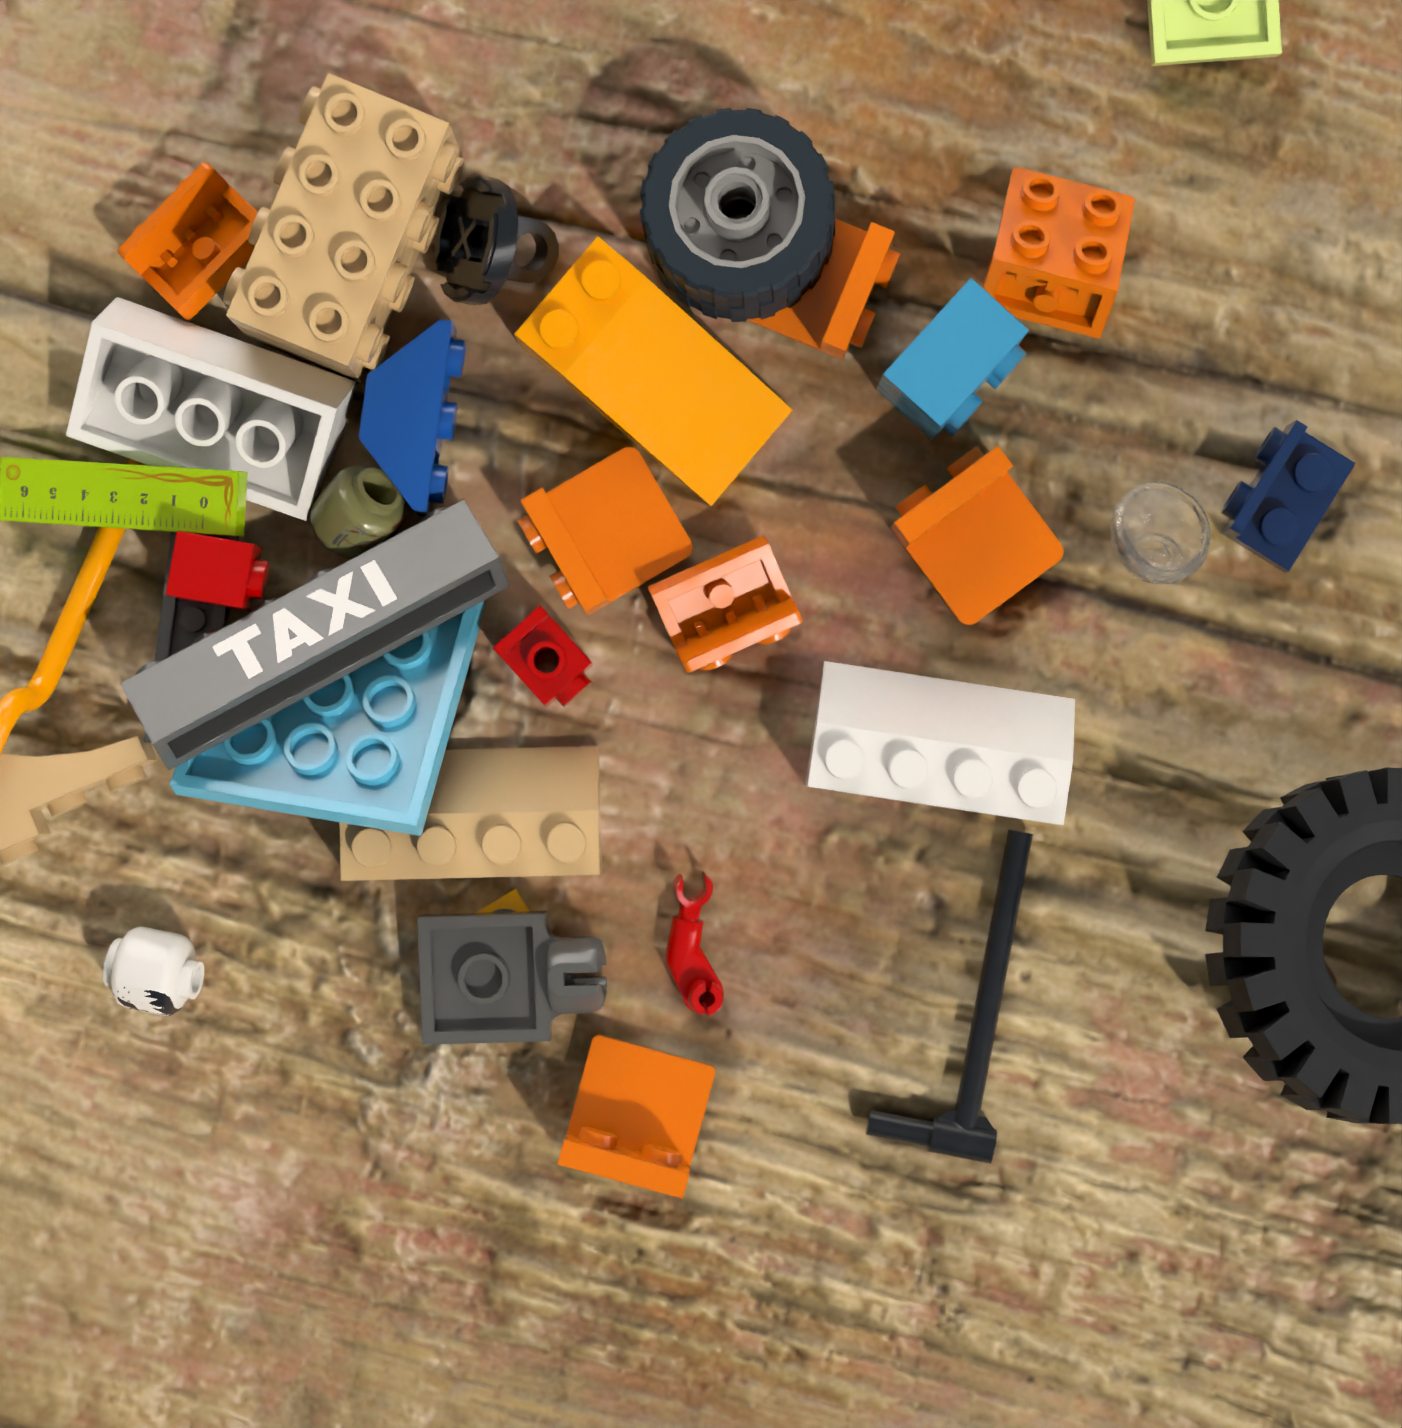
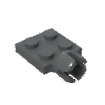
(502, 977)

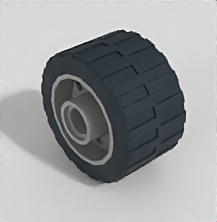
(731, 167)

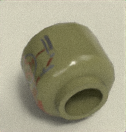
(357, 511)

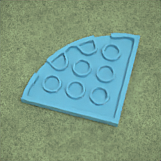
(354, 748)

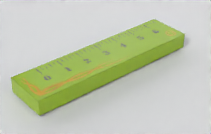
(123, 496)

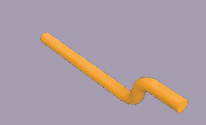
(65, 632)

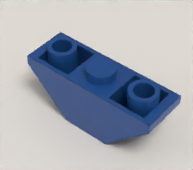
(410, 414)

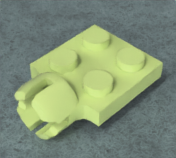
(1213, 30)

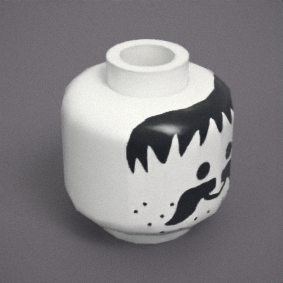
(153, 971)

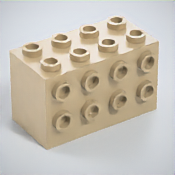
(344, 228)

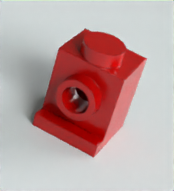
(531, 636)

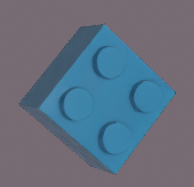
(951, 359)

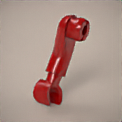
(684, 956)

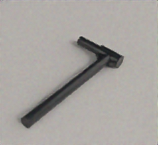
(964, 1131)

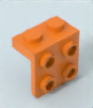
(835, 309)
(605, 530)
(976, 535)

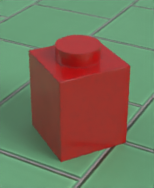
(217, 571)

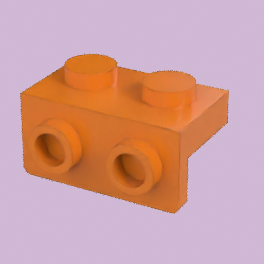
(193, 241)
(726, 605)

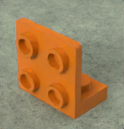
(1059, 251)
(637, 1115)

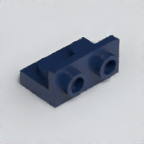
(1286, 496)

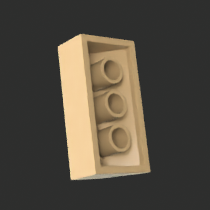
(493, 818)

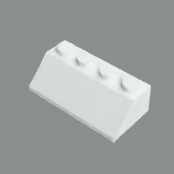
(208, 402)
(942, 743)

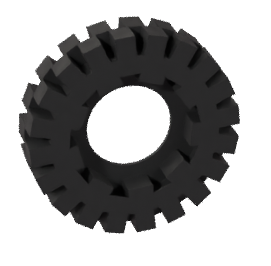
(1274, 946)

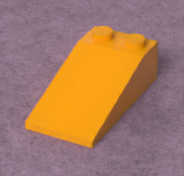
(652, 371)

